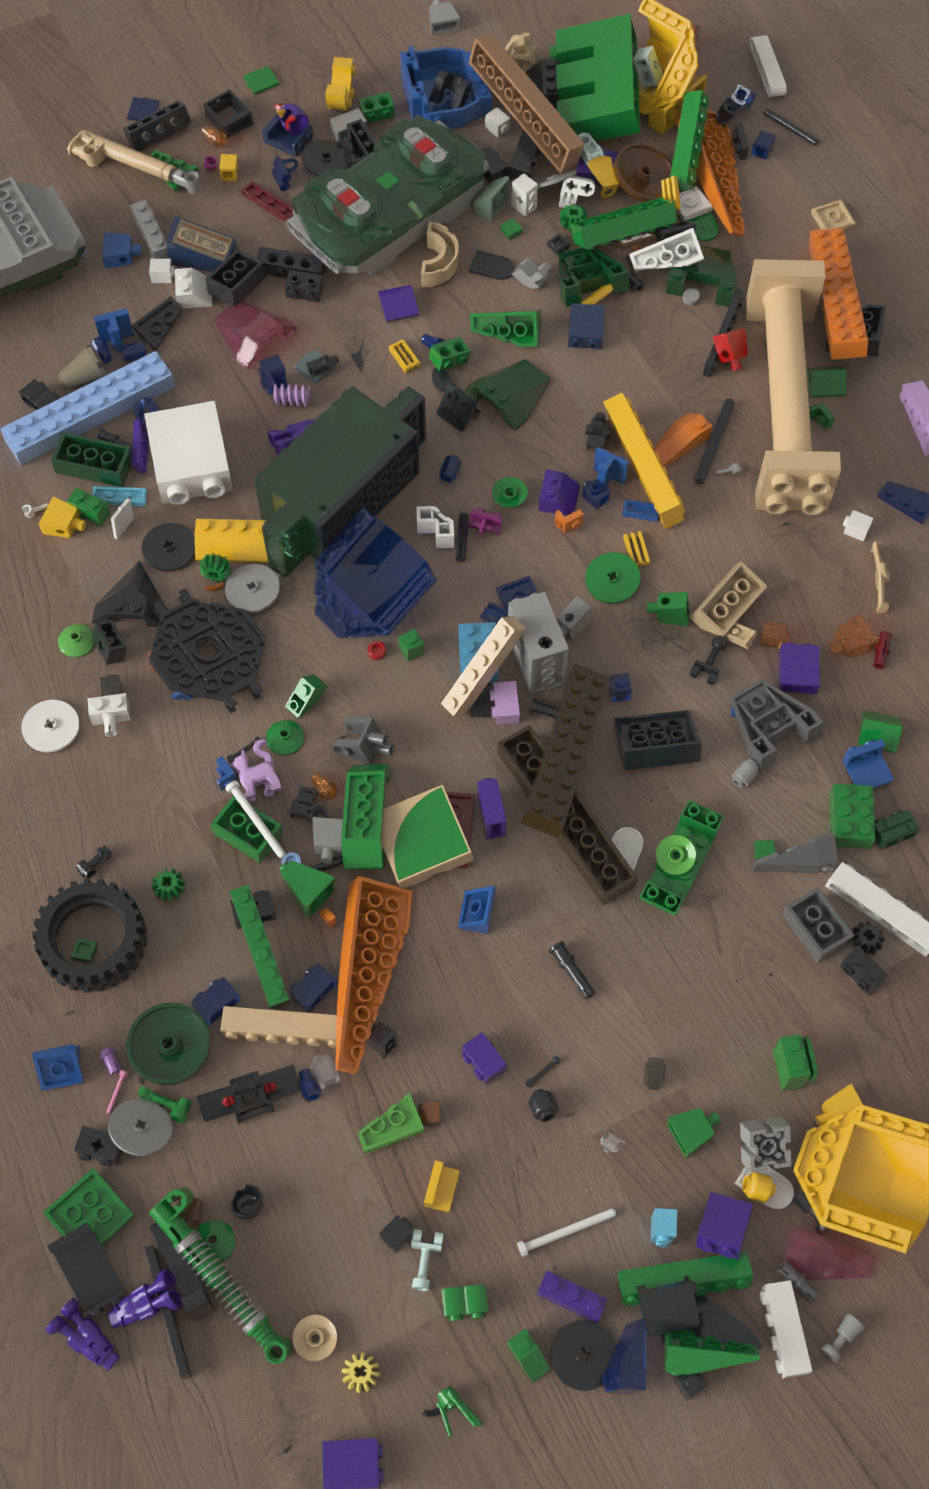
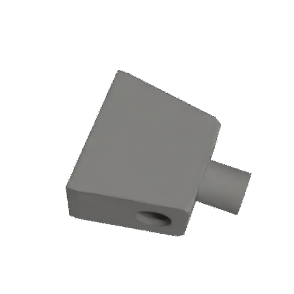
(443, 18)
(575, 618)
(327, 838)

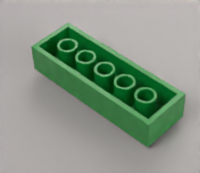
(623, 223)

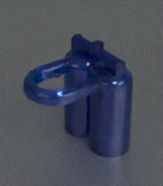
(282, 173)

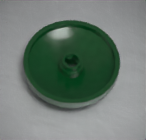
(165, 1026)

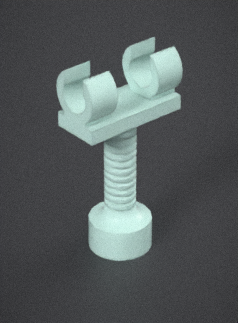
(421, 1282)

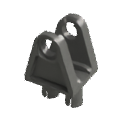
(368, 743)

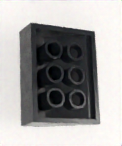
(657, 740)

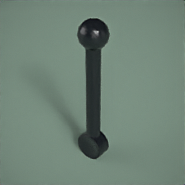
(230, 758)
(530, 1082)

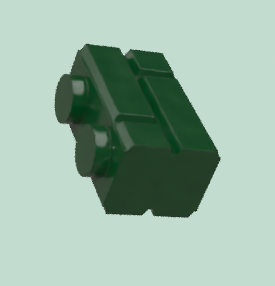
(895, 829)

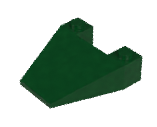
(589, 270)
(714, 270)

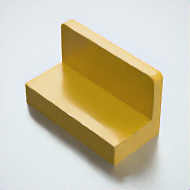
(441, 1187)

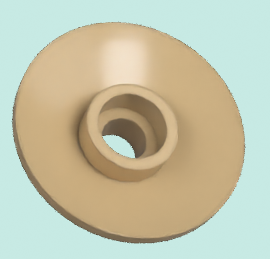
(312, 1326)

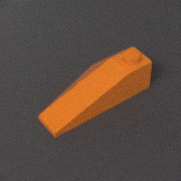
(683, 437)

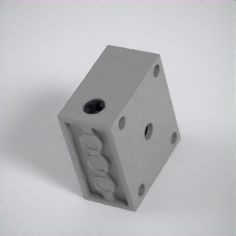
(542, 647)

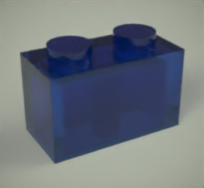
(271, 372)
(312, 987)
(212, 1001)

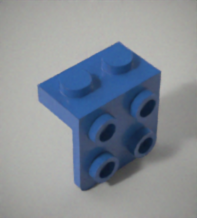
(867, 764)

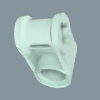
(591, 149)

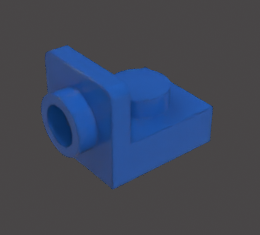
(226, 773)

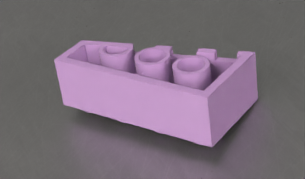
(916, 402)

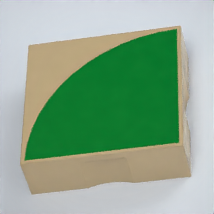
(423, 837)

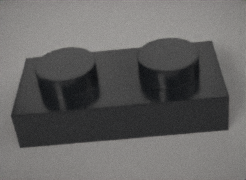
(740, 140)

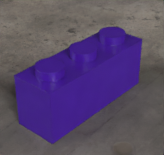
(571, 1296)

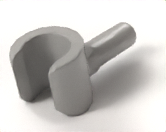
(734, 468)

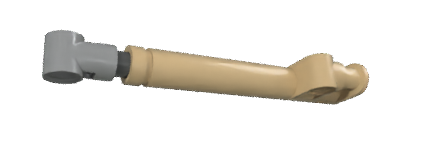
(96, 148)

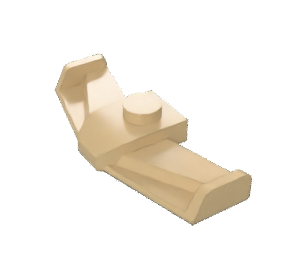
(882, 576)

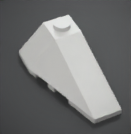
(672, 252)

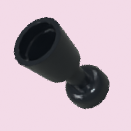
(803, 1203)

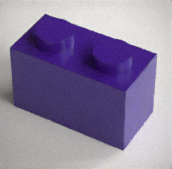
(483, 1058)

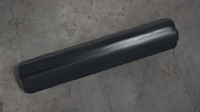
(462, 537)

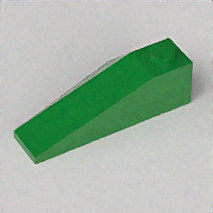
(515, 327)
(692, 1354)

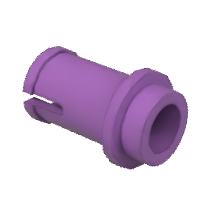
(110, 1060)

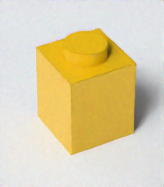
(229, 167)

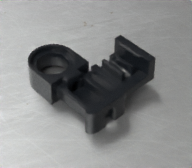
(306, 804)

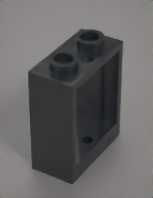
(234, 124)

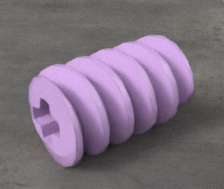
(292, 395)

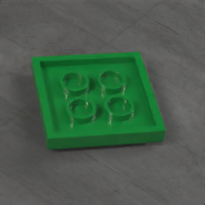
(90, 1202)

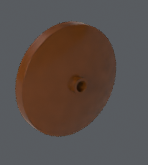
(641, 169)

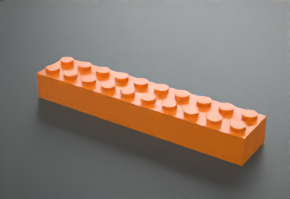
(839, 295)

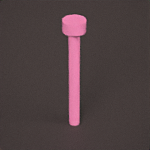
(123, 1074)

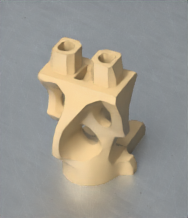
(522, 51)

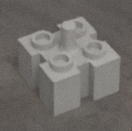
(765, 1144)

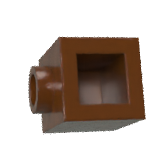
(193, 1214)

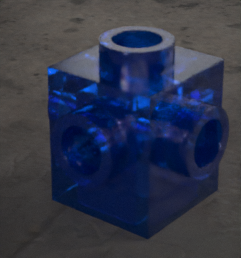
(139, 408)

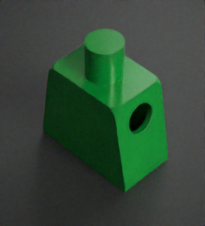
(671, 608)
(692, 1129)

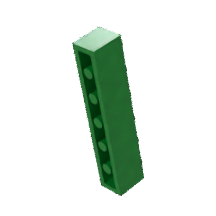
(690, 139)
(259, 946)
(709, 1274)

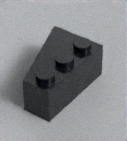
(359, 141)

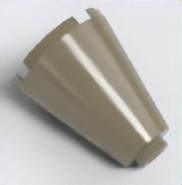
(82, 369)

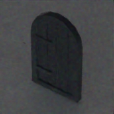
(492, 265)

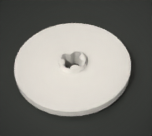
(36, 729)

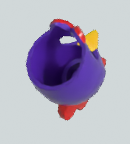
(292, 117)

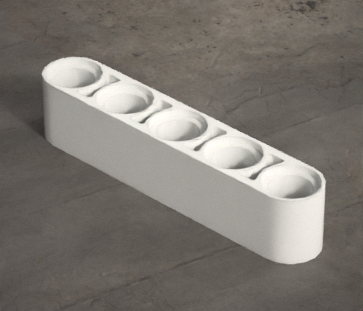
(768, 66)

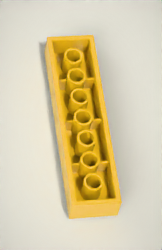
(645, 460)

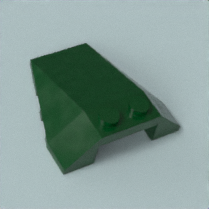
(512, 391)

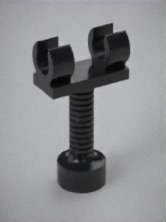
(718, 643)

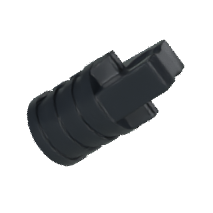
(322, 364)

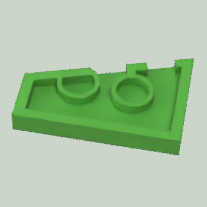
(393, 1126)

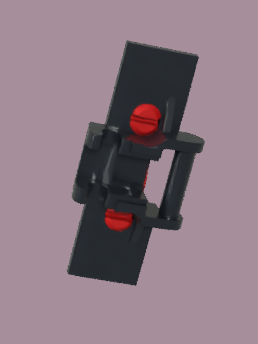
(247, 1087)

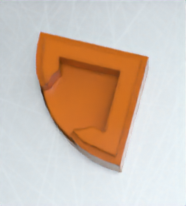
(328, 917)

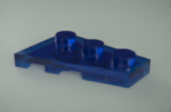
(907, 500)

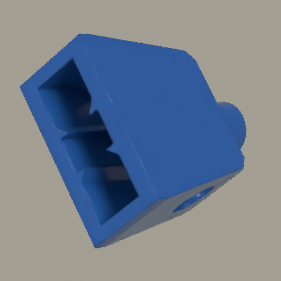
(119, 250)

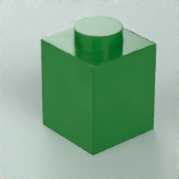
(411, 644)

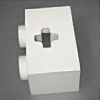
(524, 194)

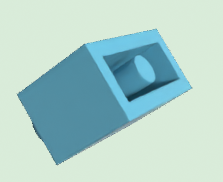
(663, 1227)

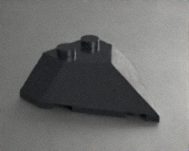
(130, 598)

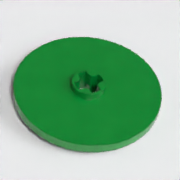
(606, 566)

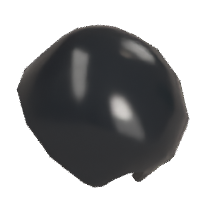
(247, 1202)

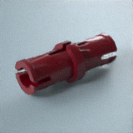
(882, 650)

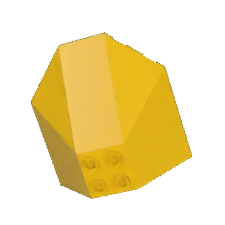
(676, 53)
(868, 1176)

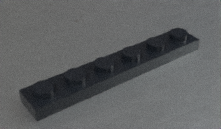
(727, 325)

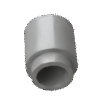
(745, 773)

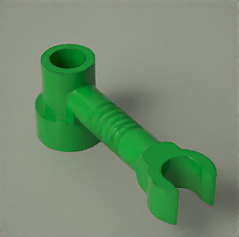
(179, 1108)

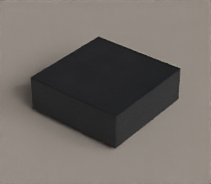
(558, 244)

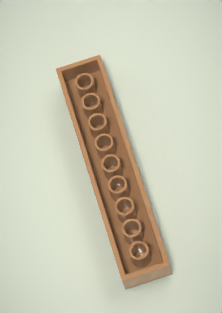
(526, 103)

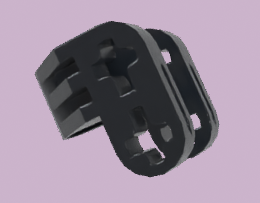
(453, 82)

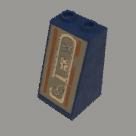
(198, 246)

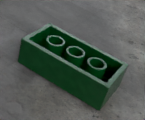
(92, 459)

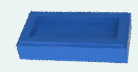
(640, 510)

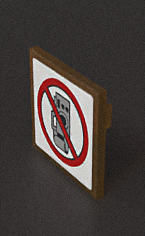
(633, 240)

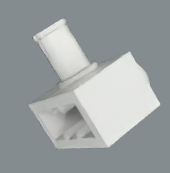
(108, 711)

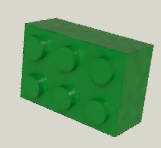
(852, 815)
(239, 830)

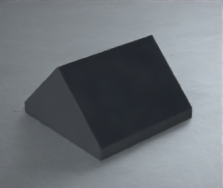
(664, 233)

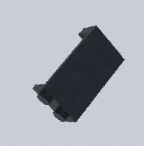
(87, 1269)

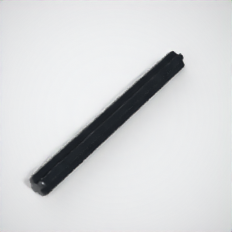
(714, 441)

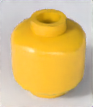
(758, 1187)

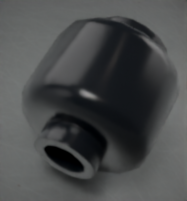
(543, 1105)

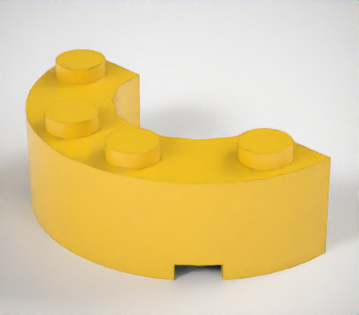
(340, 92)

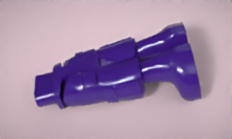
(277, 437)
(141, 1302)
(87, 1339)

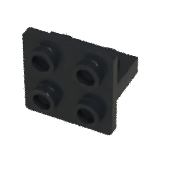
(457, 407)

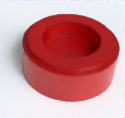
(376, 650)

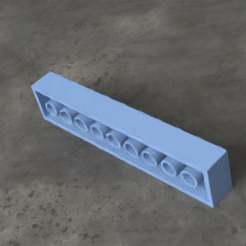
(87, 407)

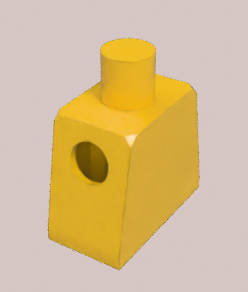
(61, 519)
(838, 1104)

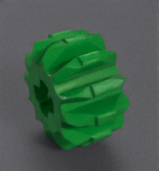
(572, 214)
(215, 567)
(164, 892)

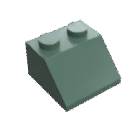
(492, 199)

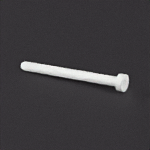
(233, 787)
(535, 1243)

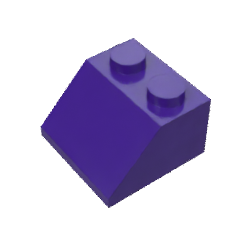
(558, 493)

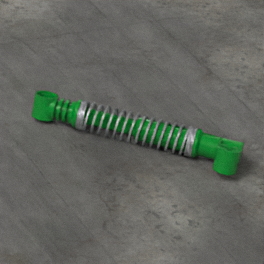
(187, 1241)

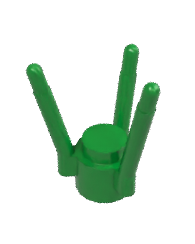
(450, 1399)

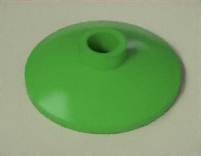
(79, 646)
(665, 854)

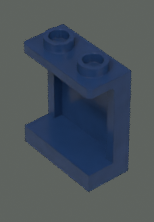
(278, 137)
(586, 326)

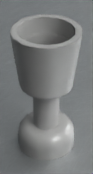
(847, 1331)

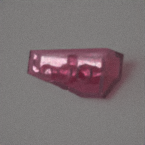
(825, 1258)

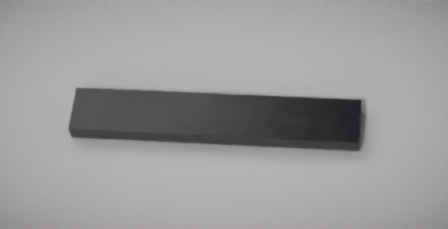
(169, 1317)

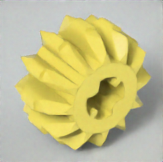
(360, 1364)

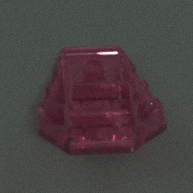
(250, 329)

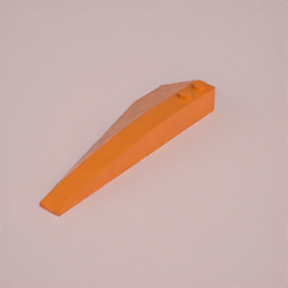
(718, 173)
(372, 938)

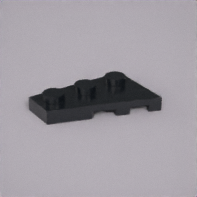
(158, 322)

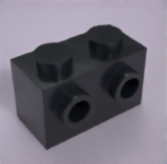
(304, 286)
(863, 970)

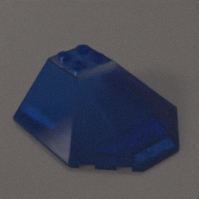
(369, 579)

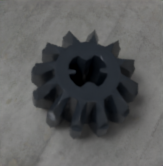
(873, 935)

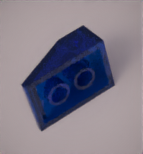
(627, 1365)

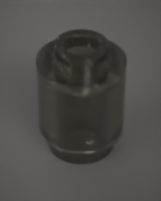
(654, 1073)

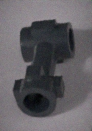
(86, 869)

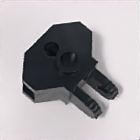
(598, 431)

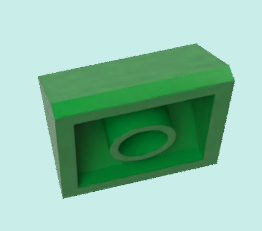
(827, 381)
(880, 726)

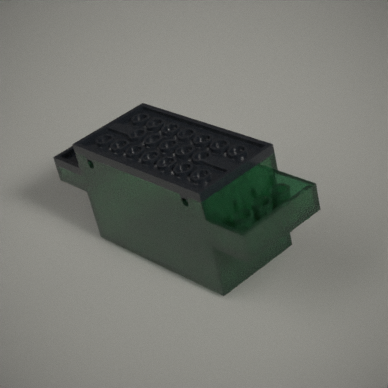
(339, 464)

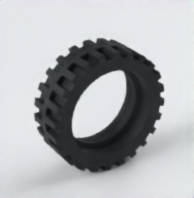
(68, 902)

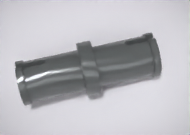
(798, 1280)

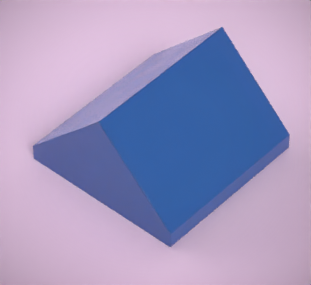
(477, 909)

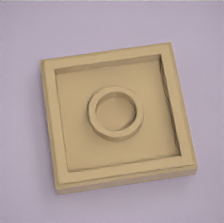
(833, 216)

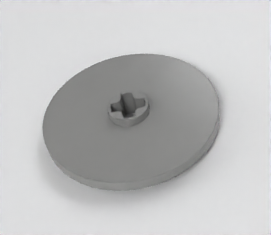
(554, 179)
(258, 598)
(134, 1140)

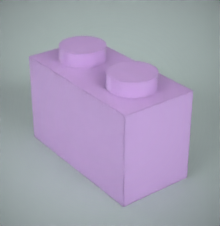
(505, 702)

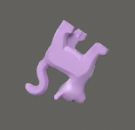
(257, 775)

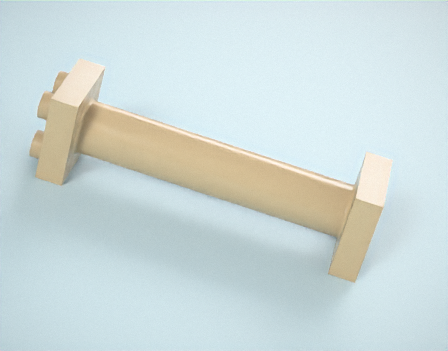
(792, 474)

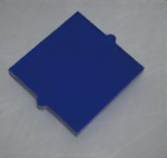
(141, 108)

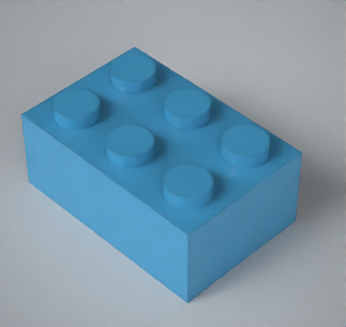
(470, 640)

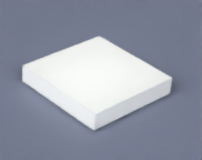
(693, 204)

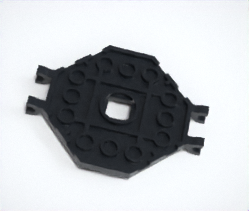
(216, 677)

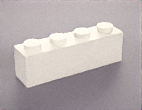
(786, 1329)

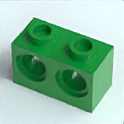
(377, 107)
(449, 354)

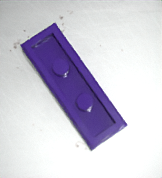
(140, 446)

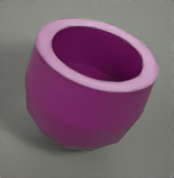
(210, 163)

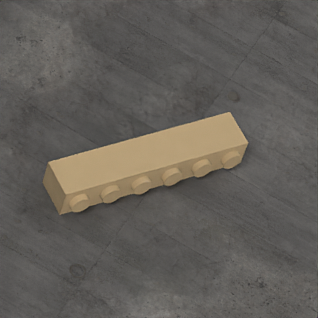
(484, 665)
(279, 1026)

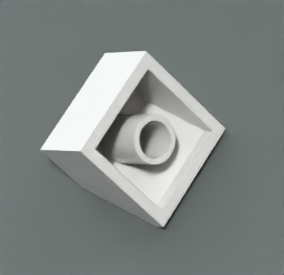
(191, 289)

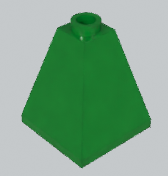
(308, 886)

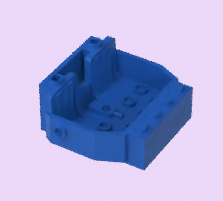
(423, 69)

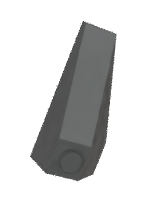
(814, 857)

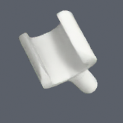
(30, 512)

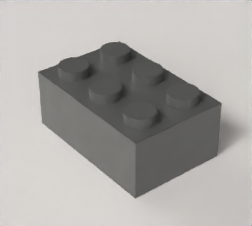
(817, 925)

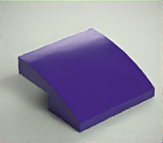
(398, 303)

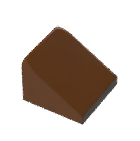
(430, 1113)

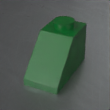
(528, 1355)

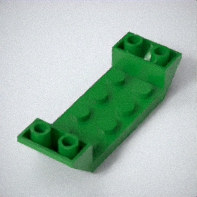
(364, 816)
(670, 890)

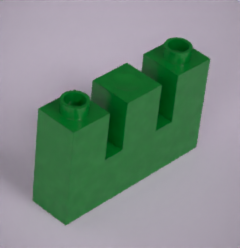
(598, 78)

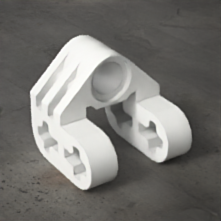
(570, 195)

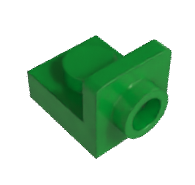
(822, 414)

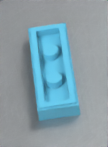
(117, 495)

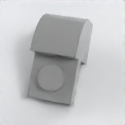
(530, 274)

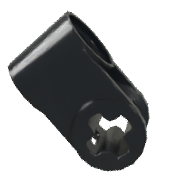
(726, 111)

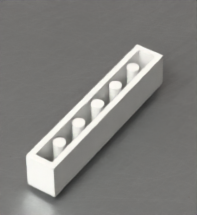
(881, 907)

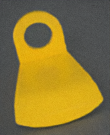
(604, 172)

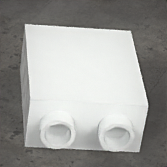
(188, 453)

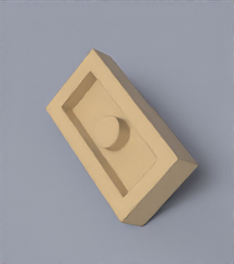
(740, 635)

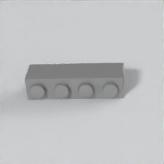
(150, 230)

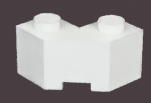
(432, 521)

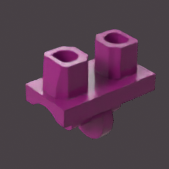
(485, 521)

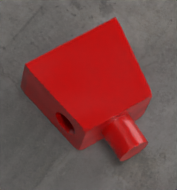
(732, 347)

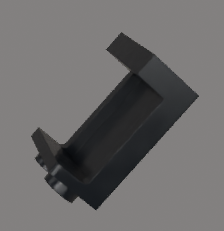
(669, 1307)

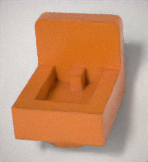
(569, 522)

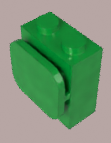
(795, 1061)

